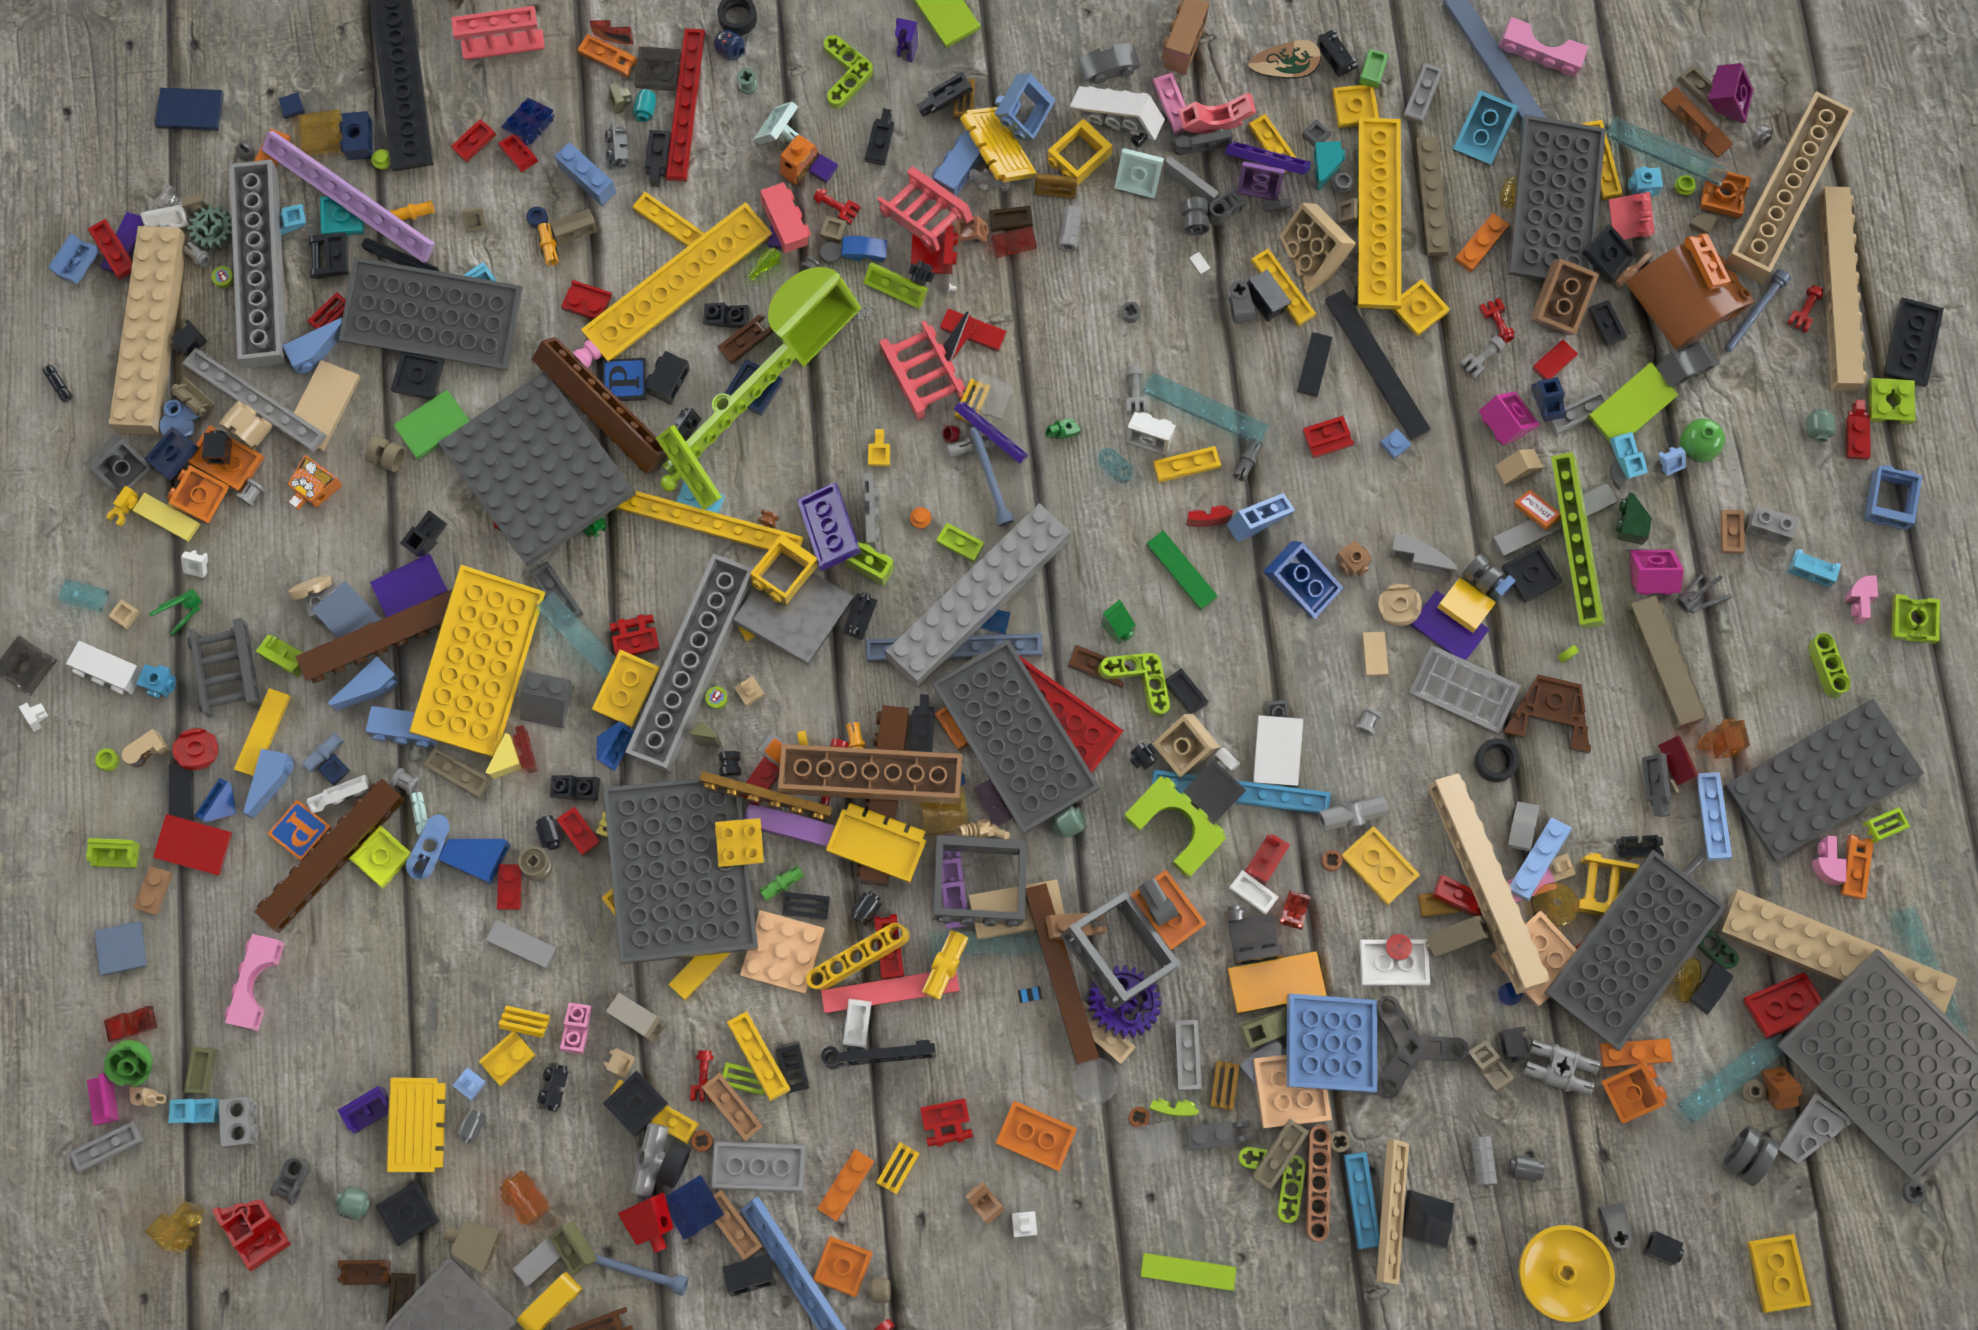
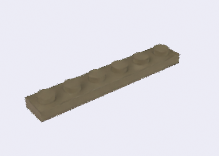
(1432, 196)

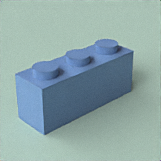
(958, 164)
(585, 174)
(394, 725)

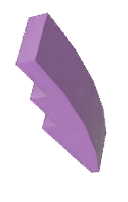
(791, 825)
(953, 884)

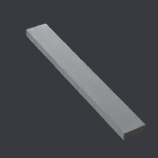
(265, 406)

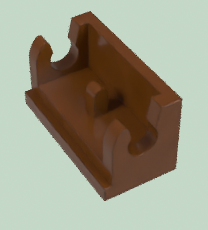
(364, 1272)

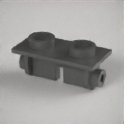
(615, 138)

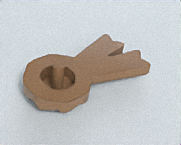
(1630, 271)

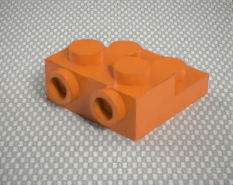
(197, 494)
(1635, 1092)

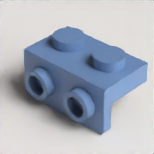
(73, 259)

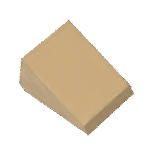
(1518, 465)

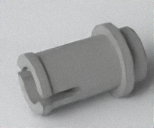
(200, 257)

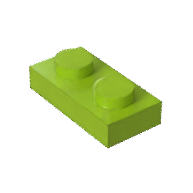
(960, 542)

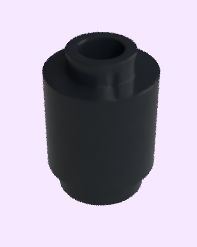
(549, 832)
(866, 908)

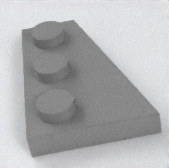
(872, 514)
(1812, 1128)

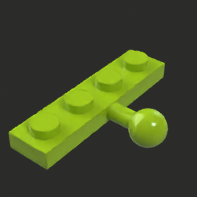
(687, 468)

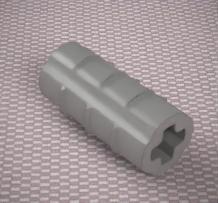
(1070, 228)
(1483, 1161)

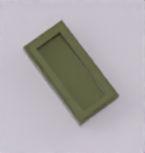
(200, 1071)

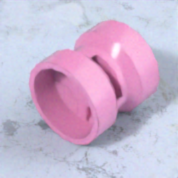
(587, 353)

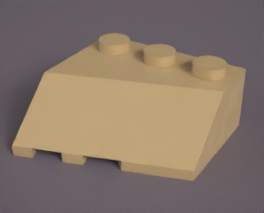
(1315, 245)

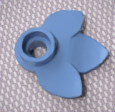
(181, 420)

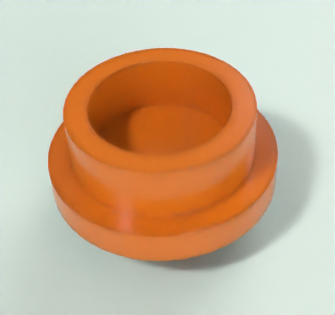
(920, 517)

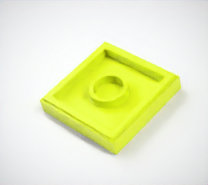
(381, 856)

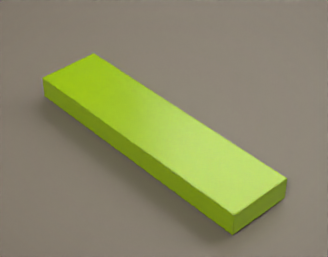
(1188, 1271)

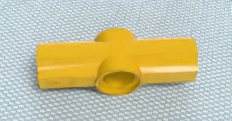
(945, 965)

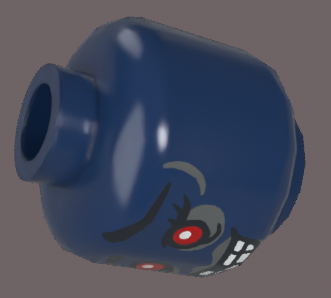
(729, 45)

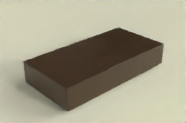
(1010, 218)

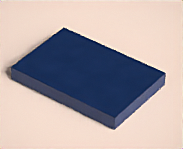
(189, 109)

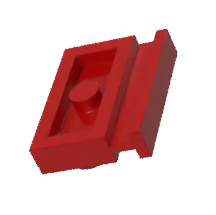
(586, 300)
(1328, 437)

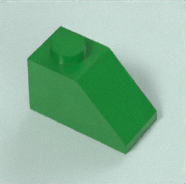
(1118, 622)

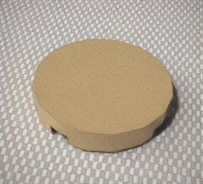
(310, 586)
(1400, 605)

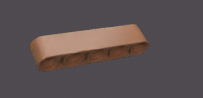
(1322, 1172)

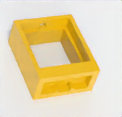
(1093, 138)
(796, 553)

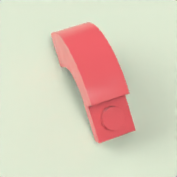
(1207, 119)

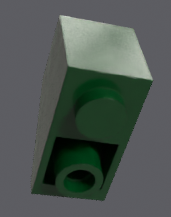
(1634, 521)

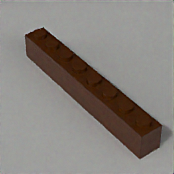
(600, 404)
(373, 639)
(891, 736)
(329, 856)

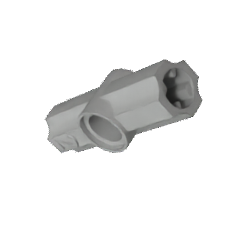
(1353, 813)
(649, 1159)

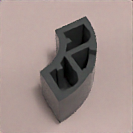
(1115, 62)
(1682, 366)

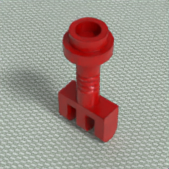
(845, 210)
(1813, 293)
(1506, 333)
(704, 1057)

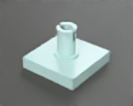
(777, 124)
(1138, 173)

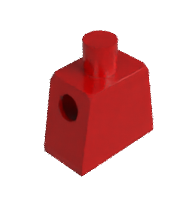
(648, 1221)

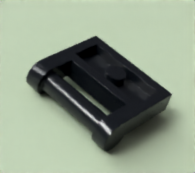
(335, 255)

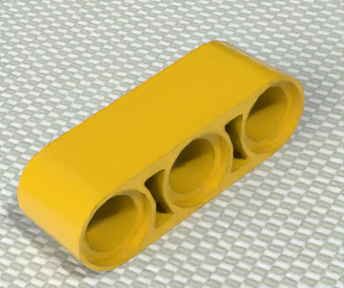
(550, 1303)

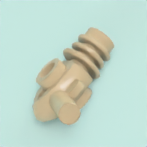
(982, 829)

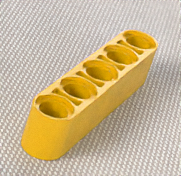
(846, 957)

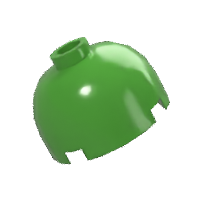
(1702, 440)
(128, 1063)

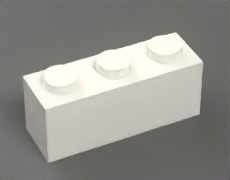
(104, 668)

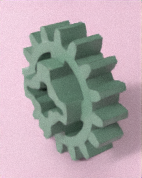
(208, 225)

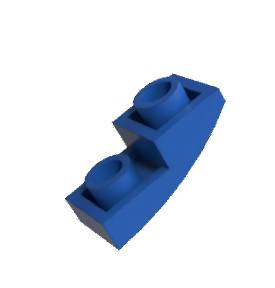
(868, 247)

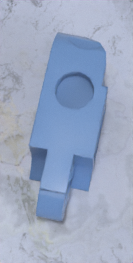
(435, 829)

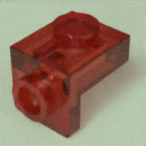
(1295, 909)

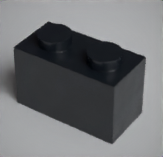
(667, 377)

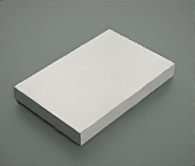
(1278, 750)
(1381, 970)

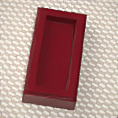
(1678, 760)

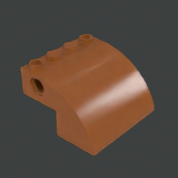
(1680, 299)

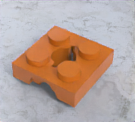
(1731, 205)

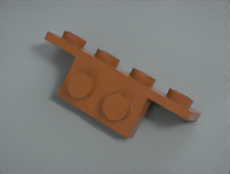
(1696, 122)

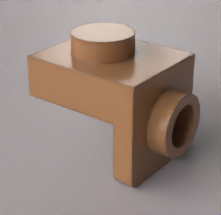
(984, 1203)

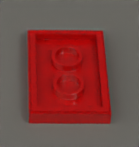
(192, 844)
(1782, 1005)

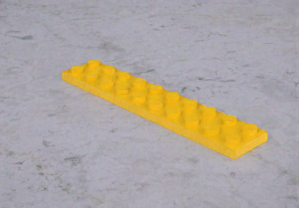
(1379, 213)
(677, 282)

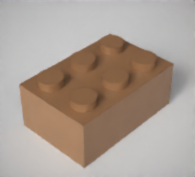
(1184, 35)
(1564, 297)

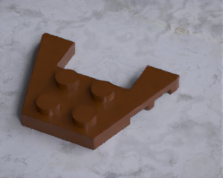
(1553, 702)

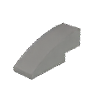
(1422, 555)

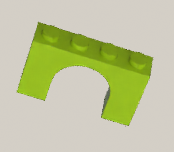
(1205, 835)

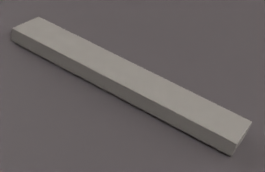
(1530, 532)

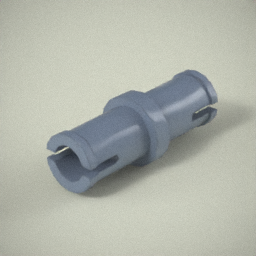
(322, 752)

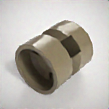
(388, 455)
(535, 863)

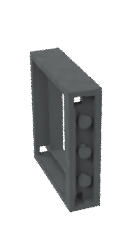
(979, 845)
(1096, 966)

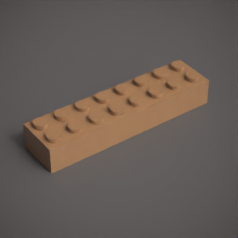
(870, 773)

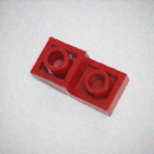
(1217, 516)

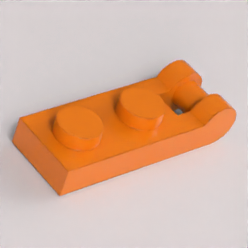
(607, 55)
(1707, 260)
(1857, 867)

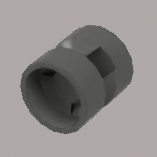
(1195, 216)
(1488, 579)

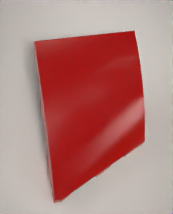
(252, 1231)

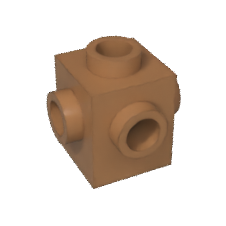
(1353, 559)

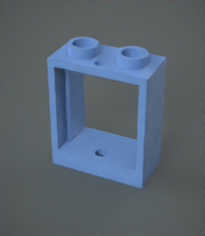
(1038, 94)
(1890, 517)

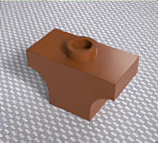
(1781, 1088)

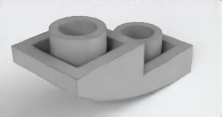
(1523, 826)

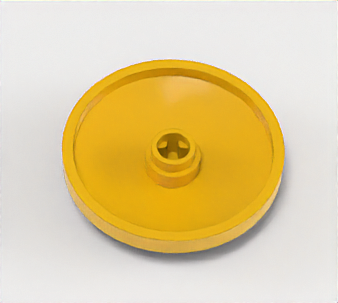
(1566, 1273)

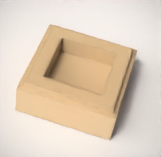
(124, 614)

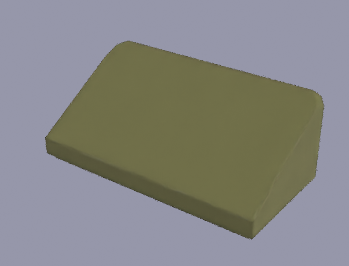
(705, 736)
(572, 1247)

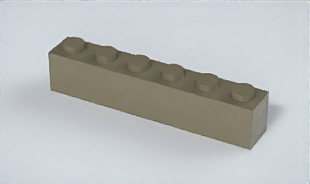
(1666, 663)

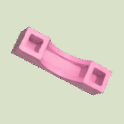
(1519, 40)
(261, 954)

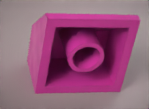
(1508, 417)
(1655, 571)

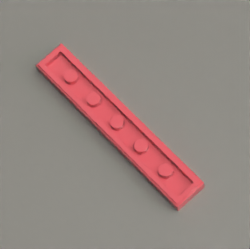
(881, 991)

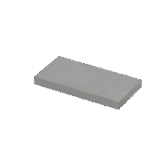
(758, 1166)

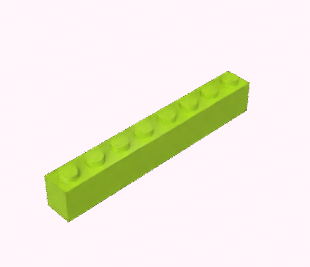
(1578, 540)

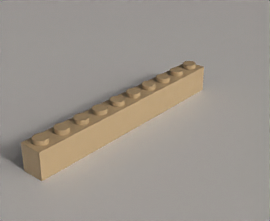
(1841, 289)
(1488, 884)

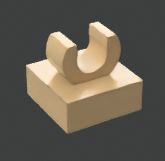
(749, 691)
(1562, 868)
(620, 1062)

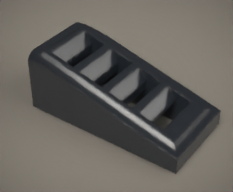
(800, 1065)

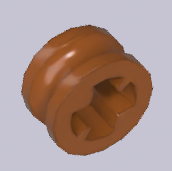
(768, 519)
(1338, 862)
(1140, 1110)
(702, 1148)

